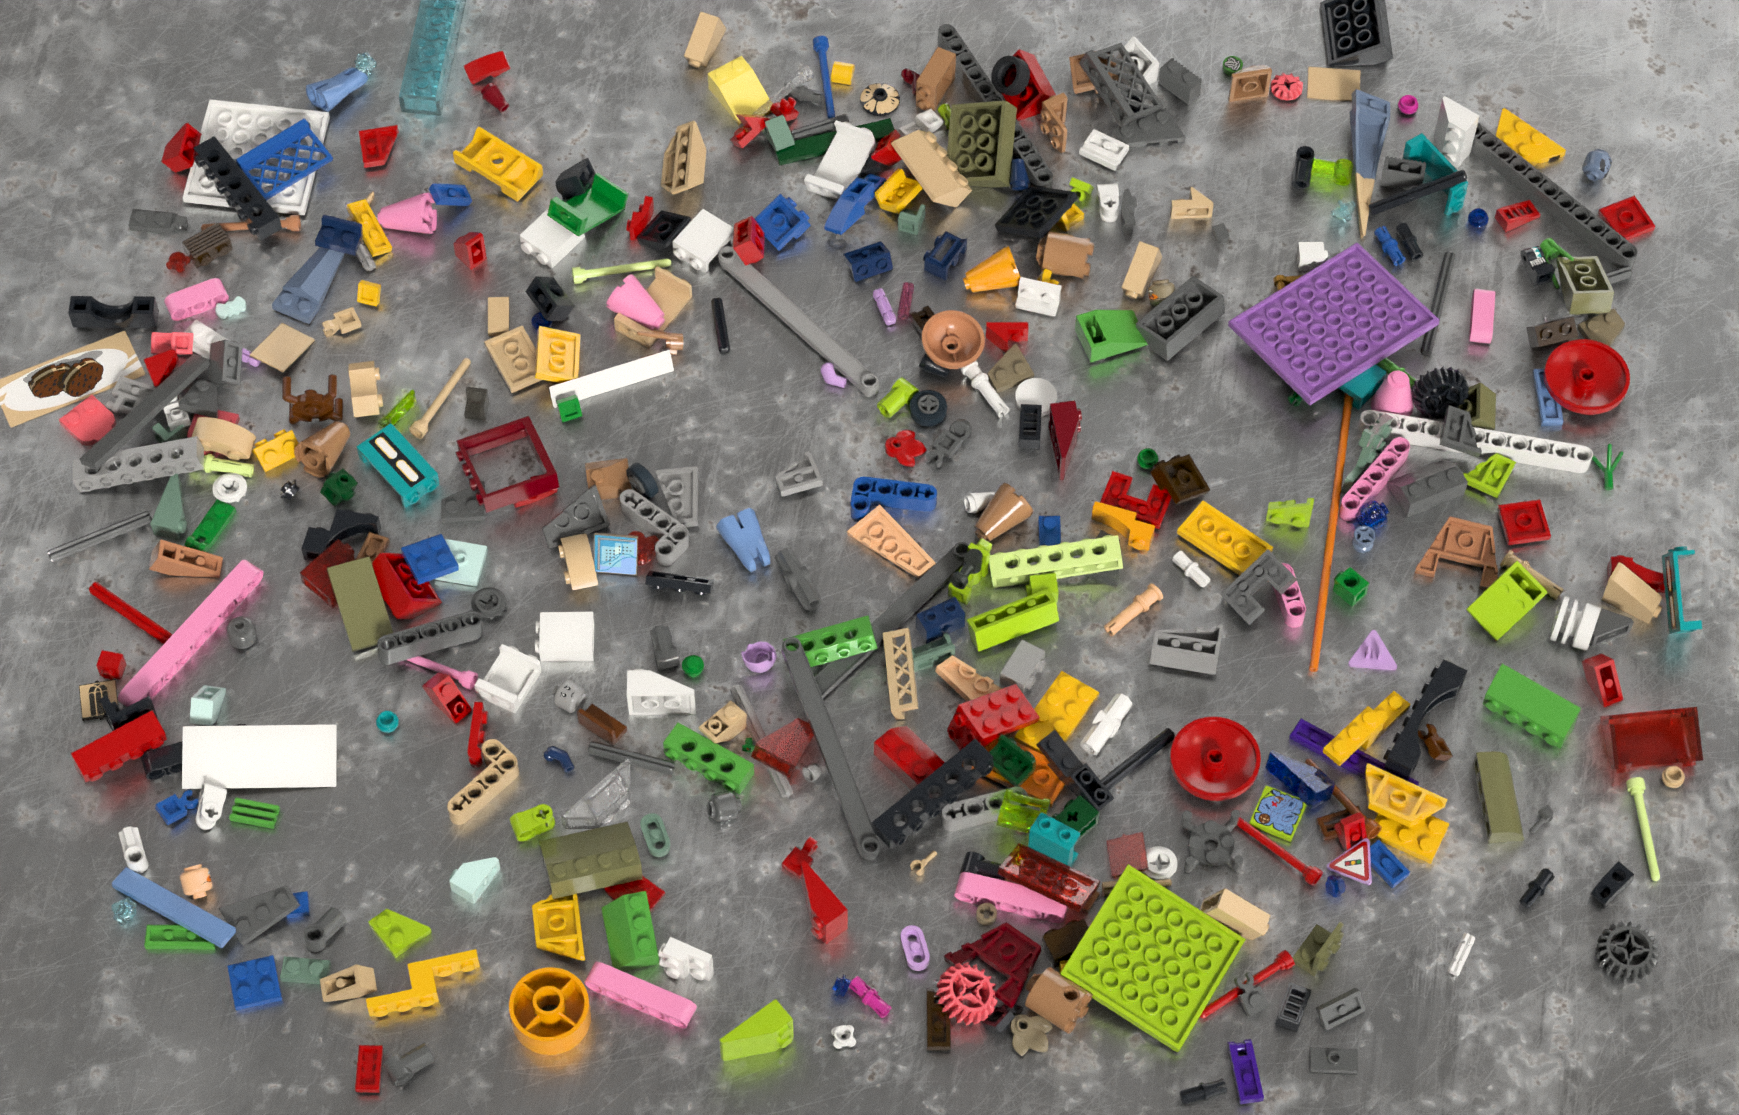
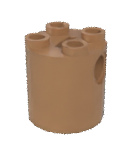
(1065, 254)
(1057, 999)

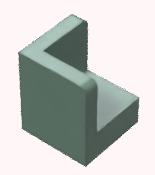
(911, 221)
(165, 435)

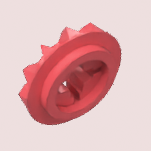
(1281, 91)

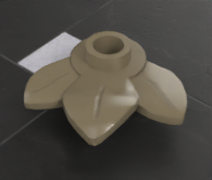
(1032, 1036)

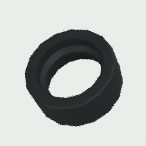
(1021, 79)

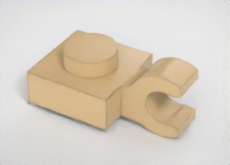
(343, 320)

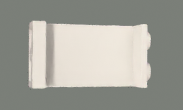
(842, 161)

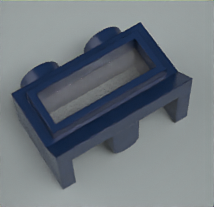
(944, 254)

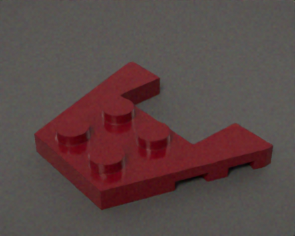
(1005, 951)

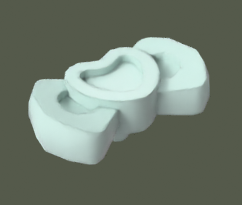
(230, 308)

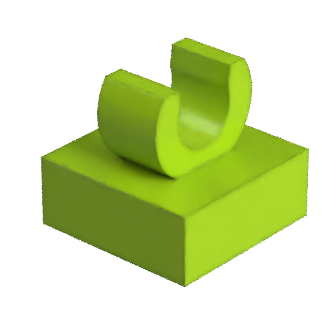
(1082, 187)

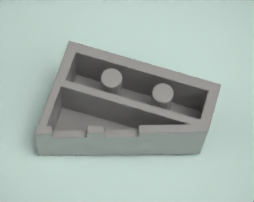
(1188, 649)

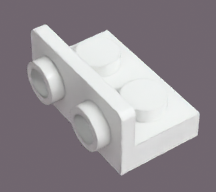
(1038, 296)

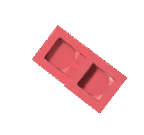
(177, 341)

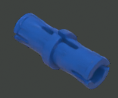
(1389, 245)

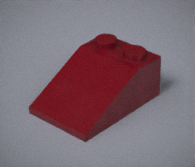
(1063, 431)

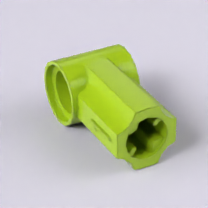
(900, 394)

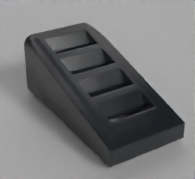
(1029, 439)
(1287, 1021)

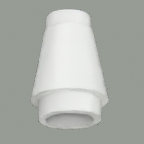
(977, 501)

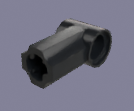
(1302, 167)
(977, 864)

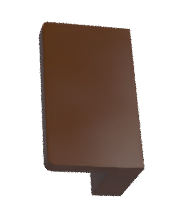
(601, 724)

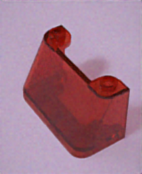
(1652, 738)

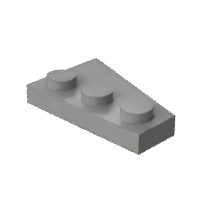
(681, 493)

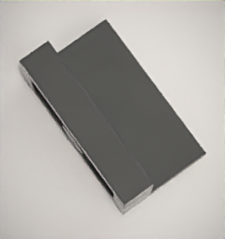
(225, 362)

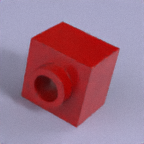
(111, 665)

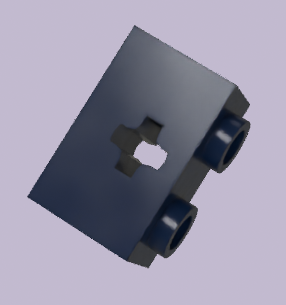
(940, 619)

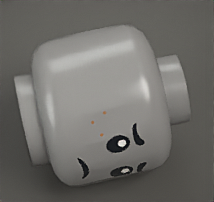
(569, 696)

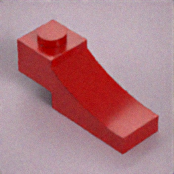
(1650, 577)

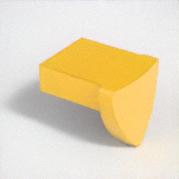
(1070, 218)

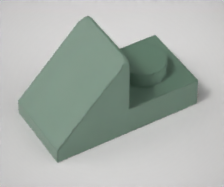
(778, 133)

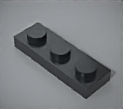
(679, 583)

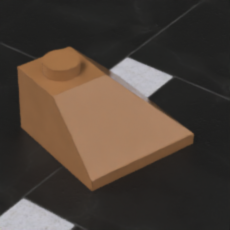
(1250, 83)
(608, 477)

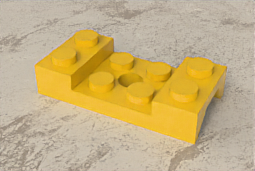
(513, 175)

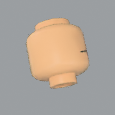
(196, 881)

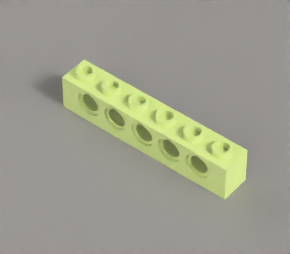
(1065, 567)

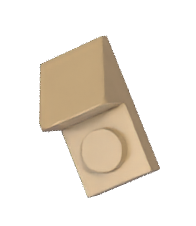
(1196, 207)

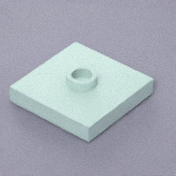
(470, 561)

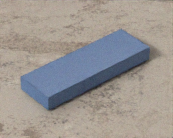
(1549, 410)

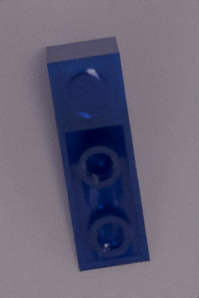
(1303, 780)

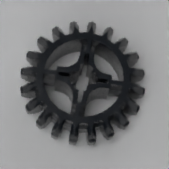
(1438, 388)

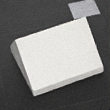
(1144, 61)

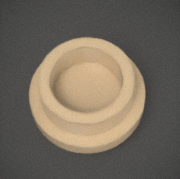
(1673, 777)

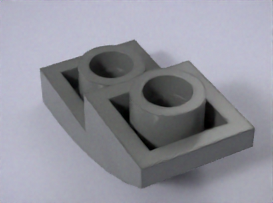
(1127, 212)

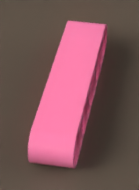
(1379, 471)
(1008, 897)
(640, 995)

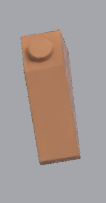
(184, 561)

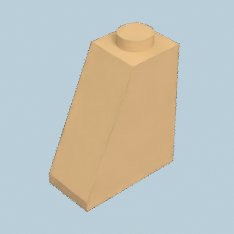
(704, 40)
(1141, 270)
(1632, 594)
(1236, 914)

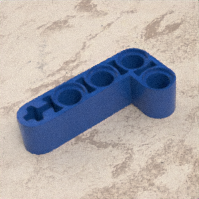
(925, 500)

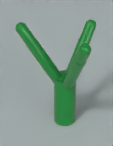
(1608, 471)

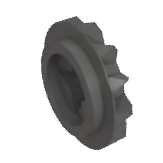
(484, 596)

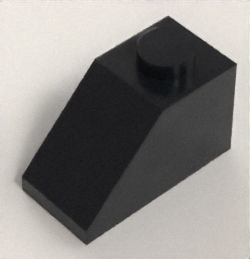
(575, 179)

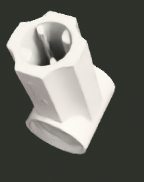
(133, 849)

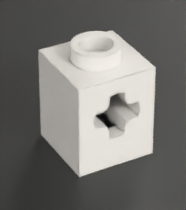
(1310, 255)

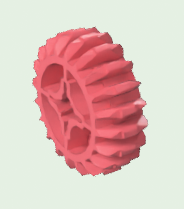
(972, 1006)

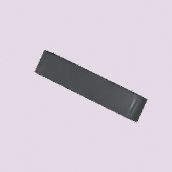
(430, 637)

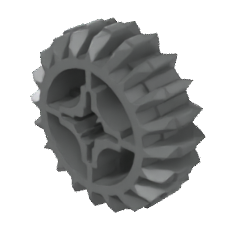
(1610, 953)

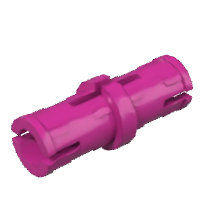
(870, 997)

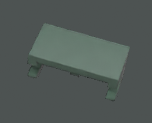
(933, 653)

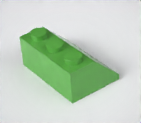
(630, 932)

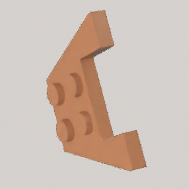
(1463, 543)

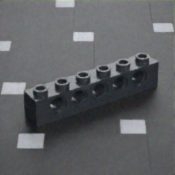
(237, 188)
(971, 755)

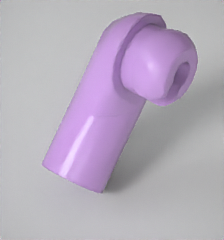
(830, 376)

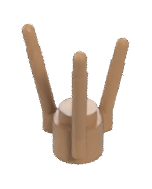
(673, 341)

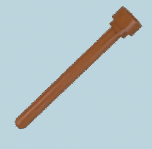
(1372, 826)

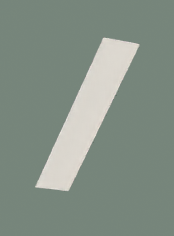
(614, 377)

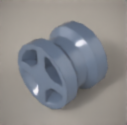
(1360, 534)

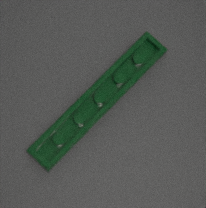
(819, 144)

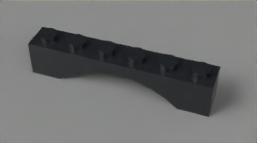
(1444, 686)

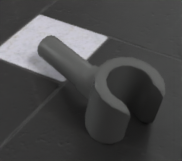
(1546, 814)

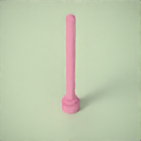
(467, 679)

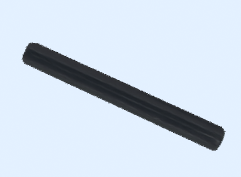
(1418, 192)
(1138, 758)

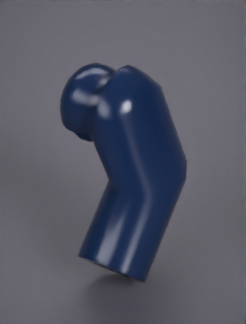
(562, 756)

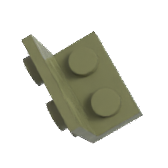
(1317, 949)

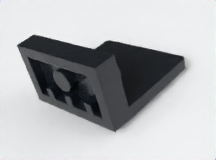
(117, 718)

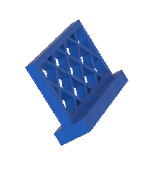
(272, 148)

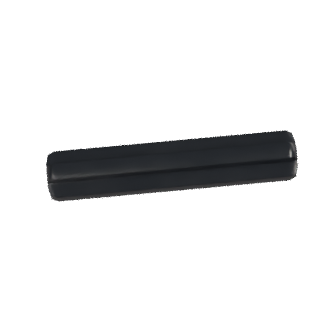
(720, 325)

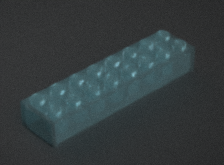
(431, 56)

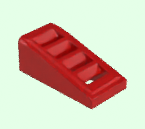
(1509, 224)

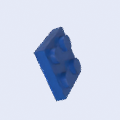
(429, 559)
(254, 983)

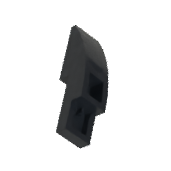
(1072, 772)

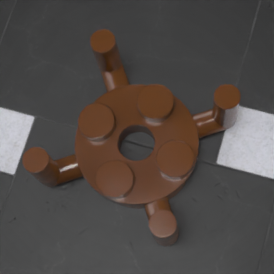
(313, 405)

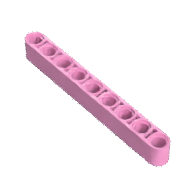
(192, 634)

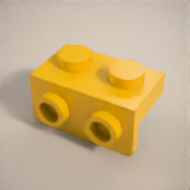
(897, 192)
(276, 451)

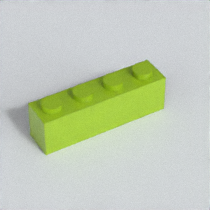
(1013, 620)

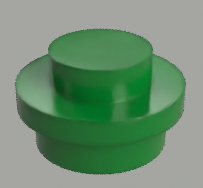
(1147, 458)
(692, 665)

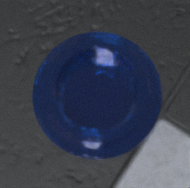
(1478, 218)
(539, 320)
(1335, 885)
(841, 985)

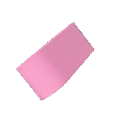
(196, 299)
(1482, 316)
(1291, 604)

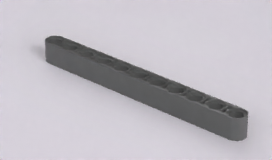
(984, 91)
(1553, 199)

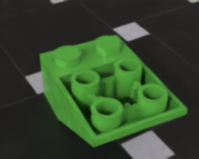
(1108, 333)

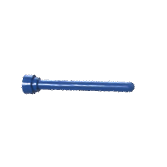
(821, 45)

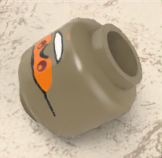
(1160, 291)

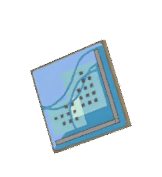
(616, 553)

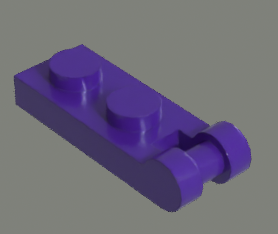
(1245, 1072)

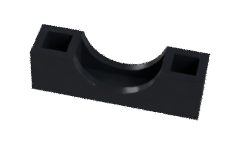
(90, 313)

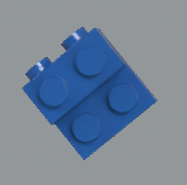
(782, 221)

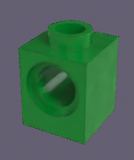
(1350, 594)

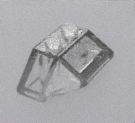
(602, 801)

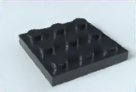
(1036, 211)

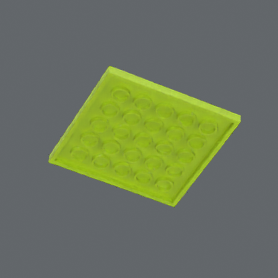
(1153, 958)

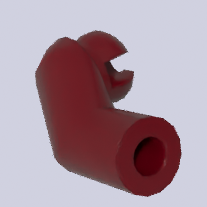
(910, 77)

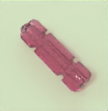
(905, 301)

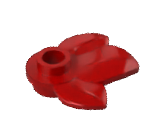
(906, 447)

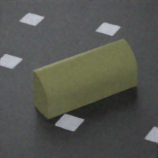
(1497, 797)

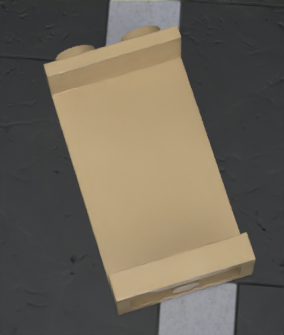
(669, 294)

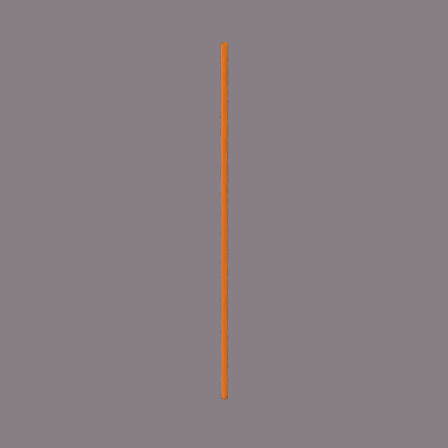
(1331, 531)

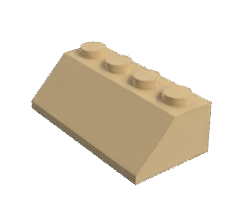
(932, 168)

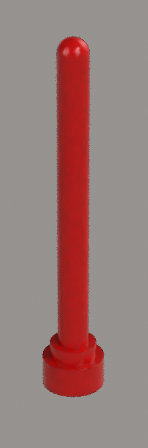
(1311, 874)
(1283, 962)

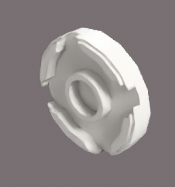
(1036, 392)

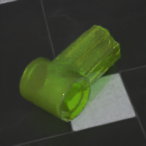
(1337, 171)

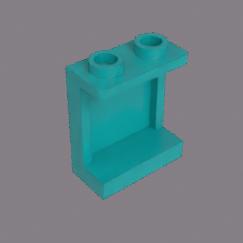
(1364, 385)
(1054, 839)

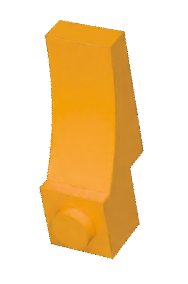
(1124, 521)

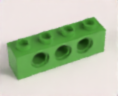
(837, 641)
(683, 737)

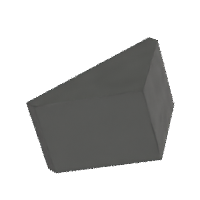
(1610, 626)

